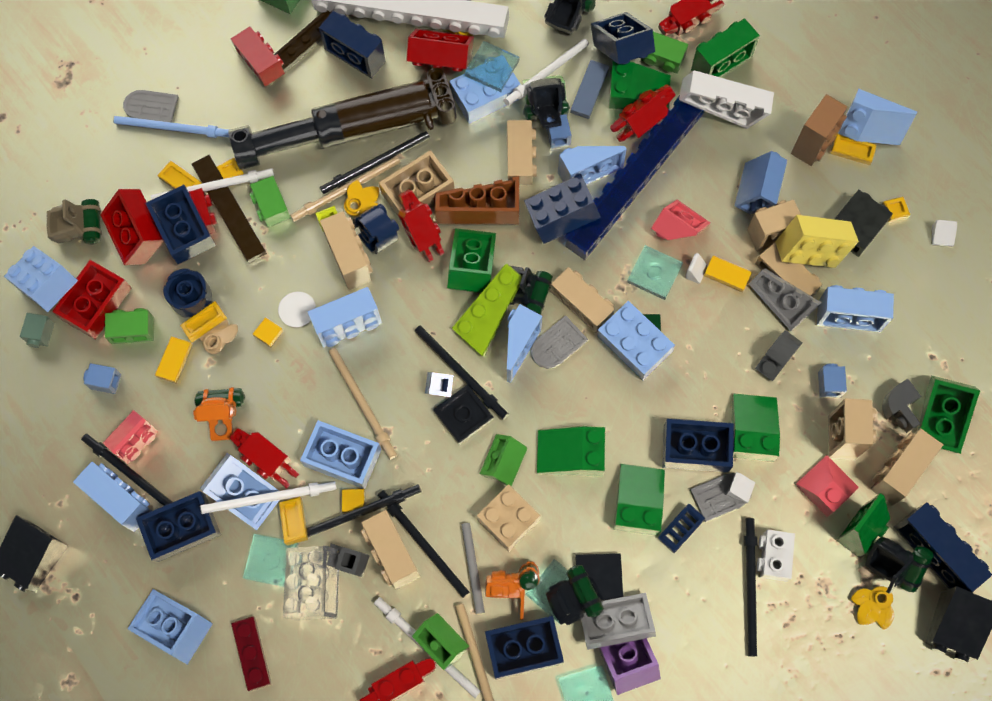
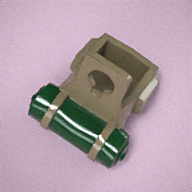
(75, 221)

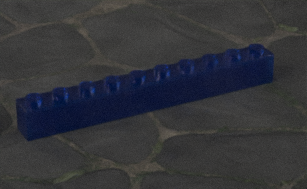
(634, 176)

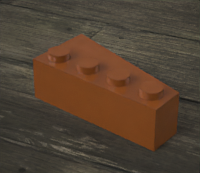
(480, 205)

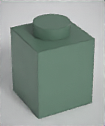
(37, 330)

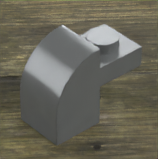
(778, 355)
(897, 404)
(351, 561)

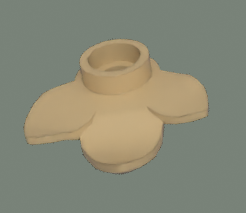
(221, 334)

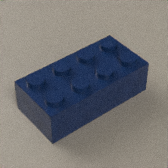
(952, 557)

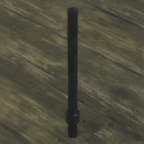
(341, 180)
(490, 401)
(102, 451)
(397, 497)
(395, 510)
(750, 542)

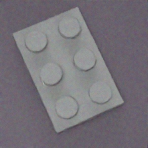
(620, 622)

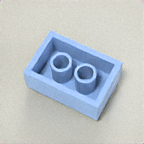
(478, 99)
(40, 278)
(855, 308)
(345, 317)
(635, 340)
(341, 454)
(112, 494)

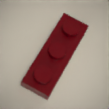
(251, 653)

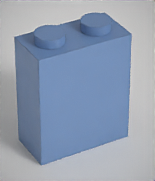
(761, 182)

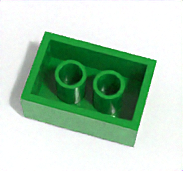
(726, 49)

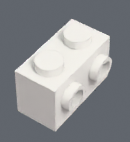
(776, 555)

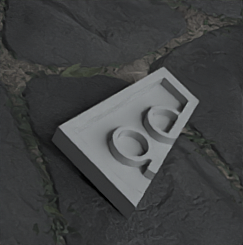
(783, 298)

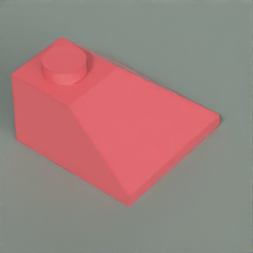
(679, 222)
(827, 486)

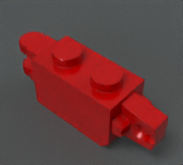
(687, 15)
(643, 113)
(419, 225)
(264, 455)
(400, 681)

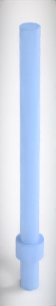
(210, 131)

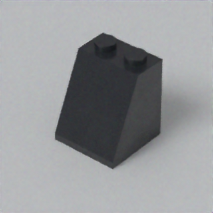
(28, 554)
(960, 624)

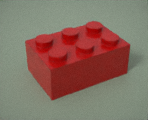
(440, 49)
(131, 227)
(91, 297)

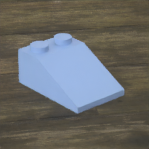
(876, 120)
(590, 162)
(523, 331)
(235, 481)
(170, 626)

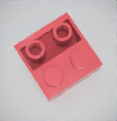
(130, 437)

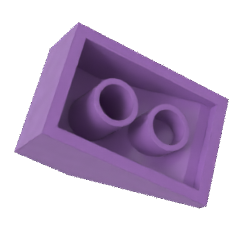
(630, 665)

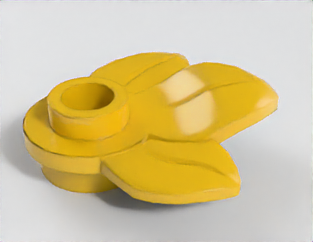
(363, 197)
(871, 609)

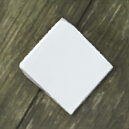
(944, 233)
(696, 269)
(741, 487)

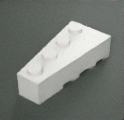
(726, 99)

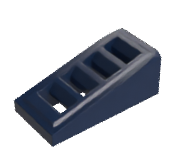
(681, 516)

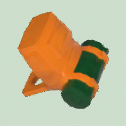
(218, 405)
(514, 584)

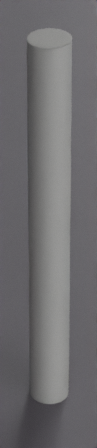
(472, 566)

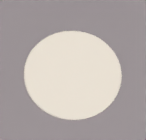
(294, 309)

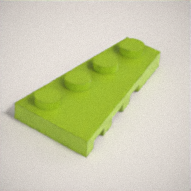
(483, 317)

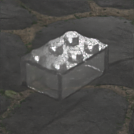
(311, 583)

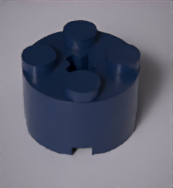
(376, 228)
(178, 286)

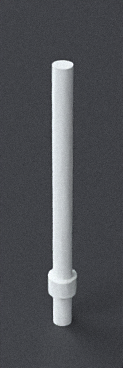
(521, 90)
(252, 177)
(312, 489)
(394, 616)

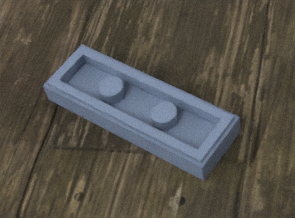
(589, 89)

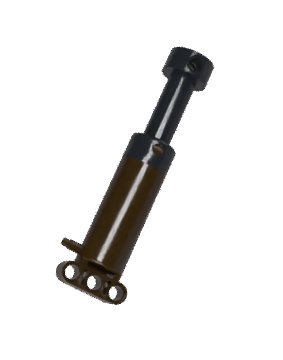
(352, 119)

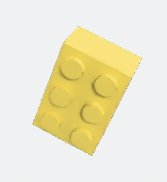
(816, 241)

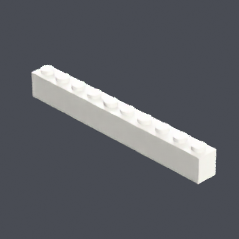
(438, 14)

